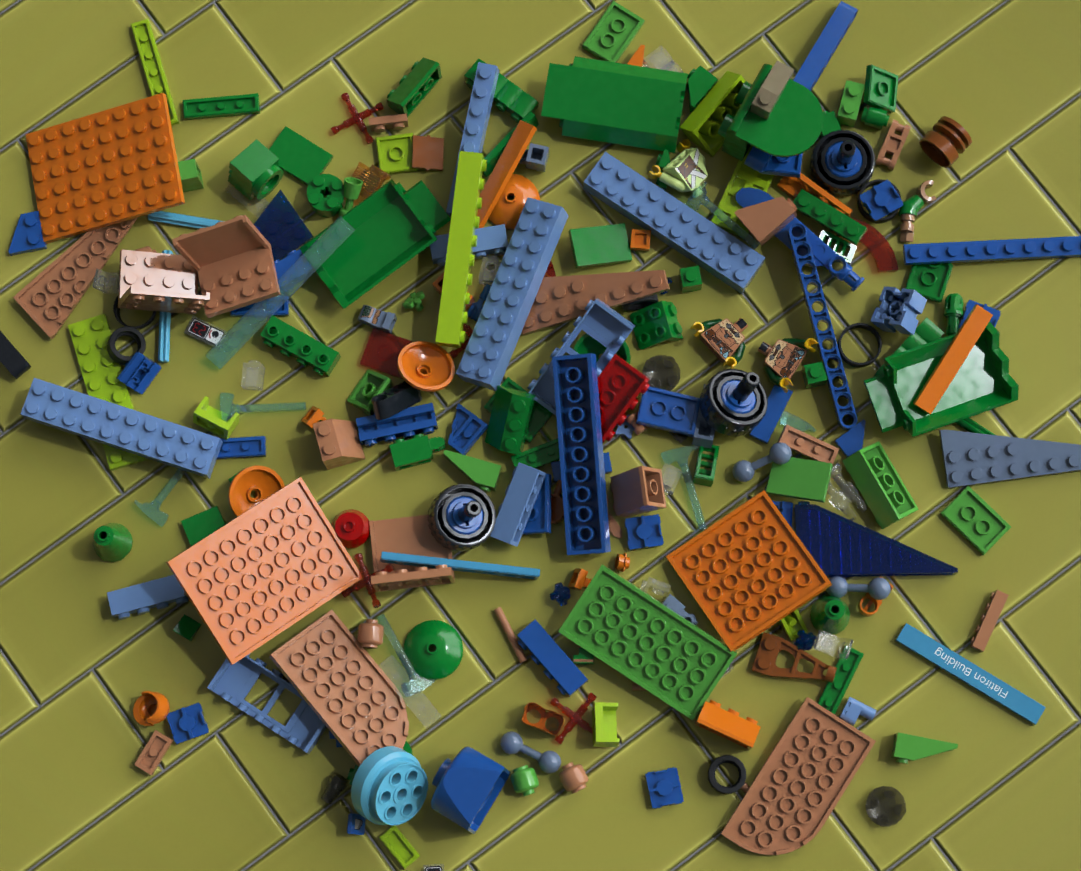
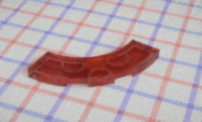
(879, 248)

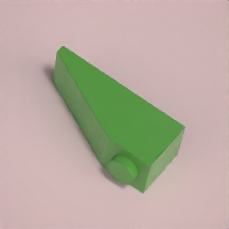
(480, 472)
(912, 747)

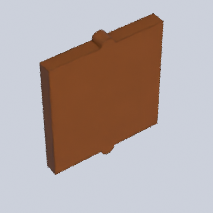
(427, 153)

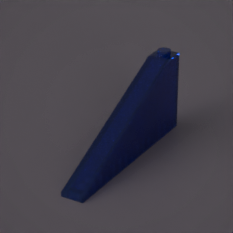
(856, 551)

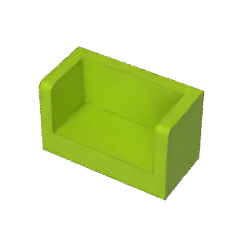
(211, 420)
(604, 724)

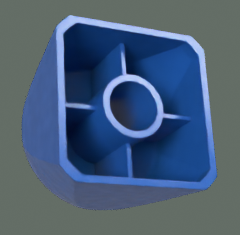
(468, 788)

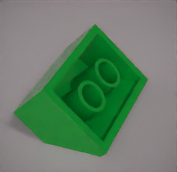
(414, 86)
(510, 419)

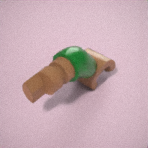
(911, 208)

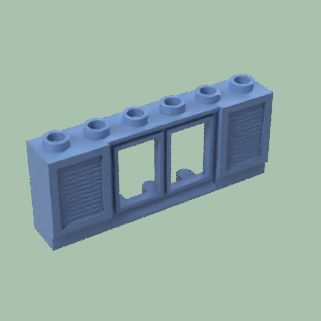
(600, 323)
(237, 680)

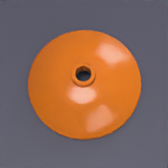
(509, 211)
(428, 359)
(257, 478)

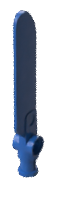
(821, 251)

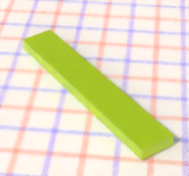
(152, 64)

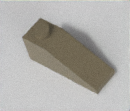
(771, 90)

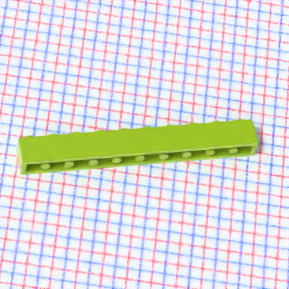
(460, 249)

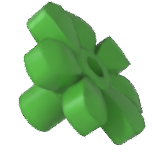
(414, 301)

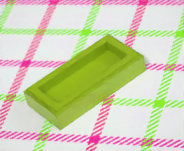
(399, 846)

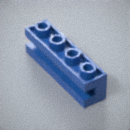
(405, 423)
(552, 658)

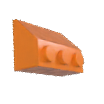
(728, 724)

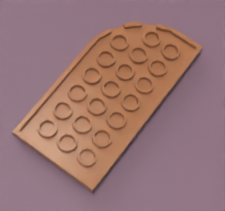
(344, 687)
(799, 783)

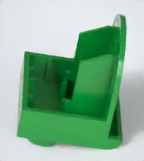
(787, 132)

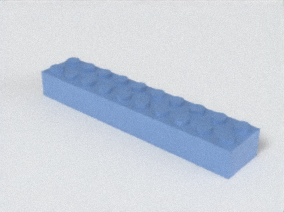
(673, 222)
(512, 294)
(121, 428)

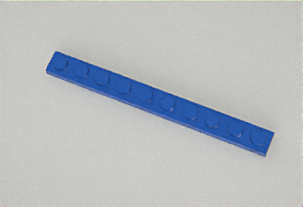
(992, 250)

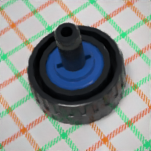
(842, 163)
(733, 402)
(461, 517)

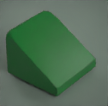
(187, 627)

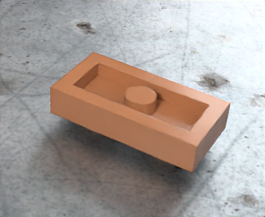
(394, 122)
(153, 752)

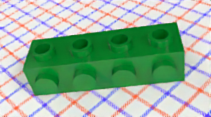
(300, 345)

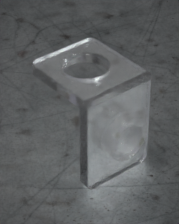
(832, 644)

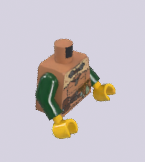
(723, 339)
(784, 359)

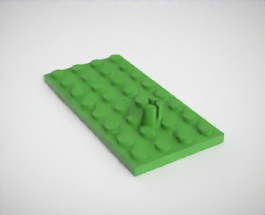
(647, 642)

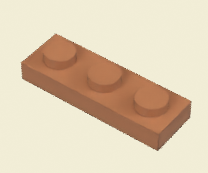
(808, 445)

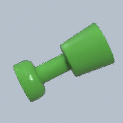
(351, 192)

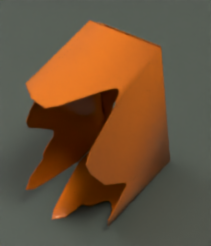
(544, 716)

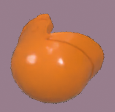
(151, 708)

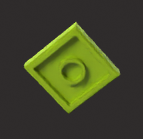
(395, 153)

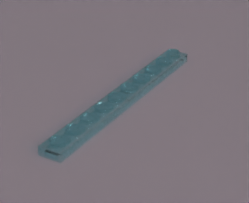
(288, 285)

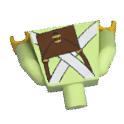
(684, 171)

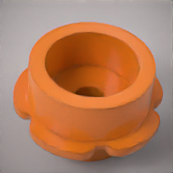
(622, 562)

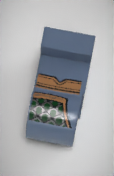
(377, 318)

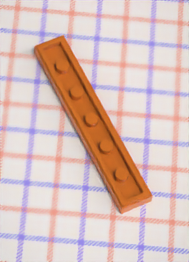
(504, 169)
(952, 359)

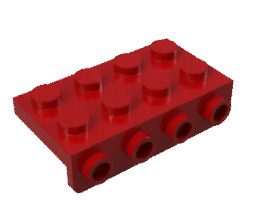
(618, 389)

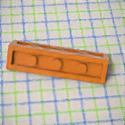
(793, 186)

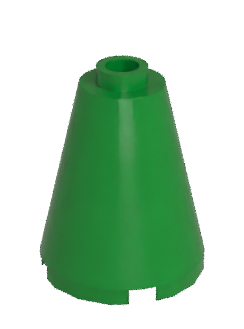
(112, 542)
(825, 619)

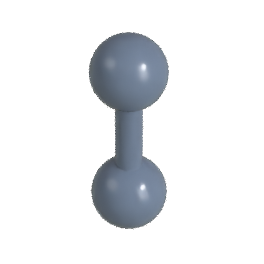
(779, 453)
(878, 588)
(548, 761)

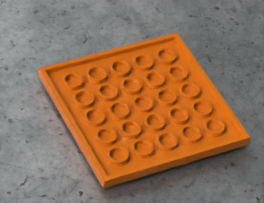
(748, 571)

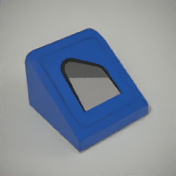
(356, 824)

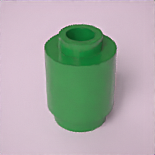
(875, 117)

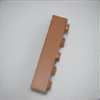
(988, 620)

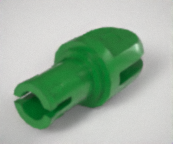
(953, 312)

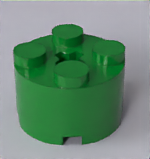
(324, 185)

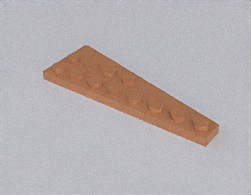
(64, 282)
(565, 297)

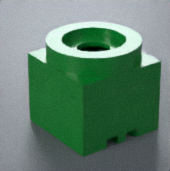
(255, 171)

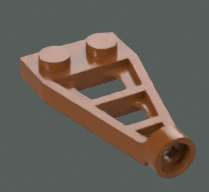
(767, 655)

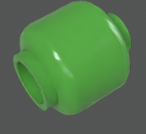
(524, 780)

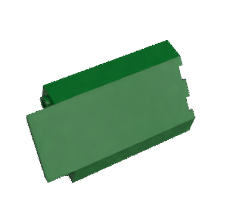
(616, 102)
(388, 233)
(977, 387)

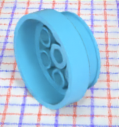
(389, 787)

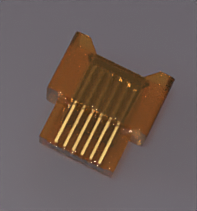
(372, 178)

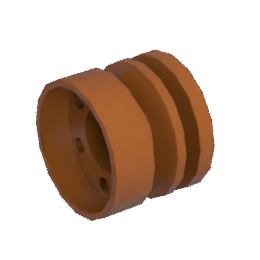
(945, 142)

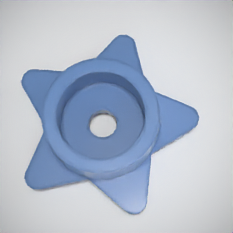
(625, 431)

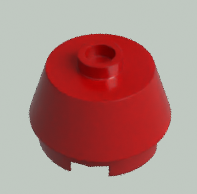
(351, 528)

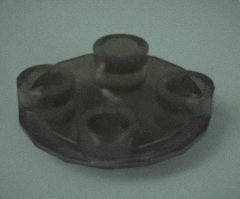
(662, 372)
(885, 806)

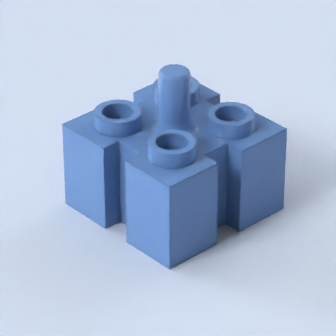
(898, 310)

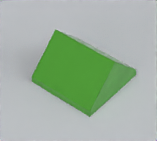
(368, 387)

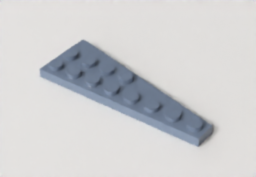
(990, 458)

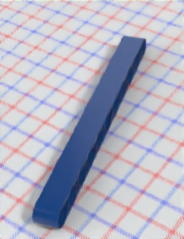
(813, 66)
(822, 316)

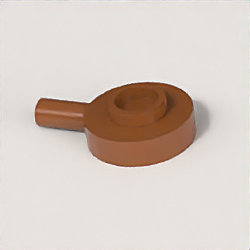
(557, 510)

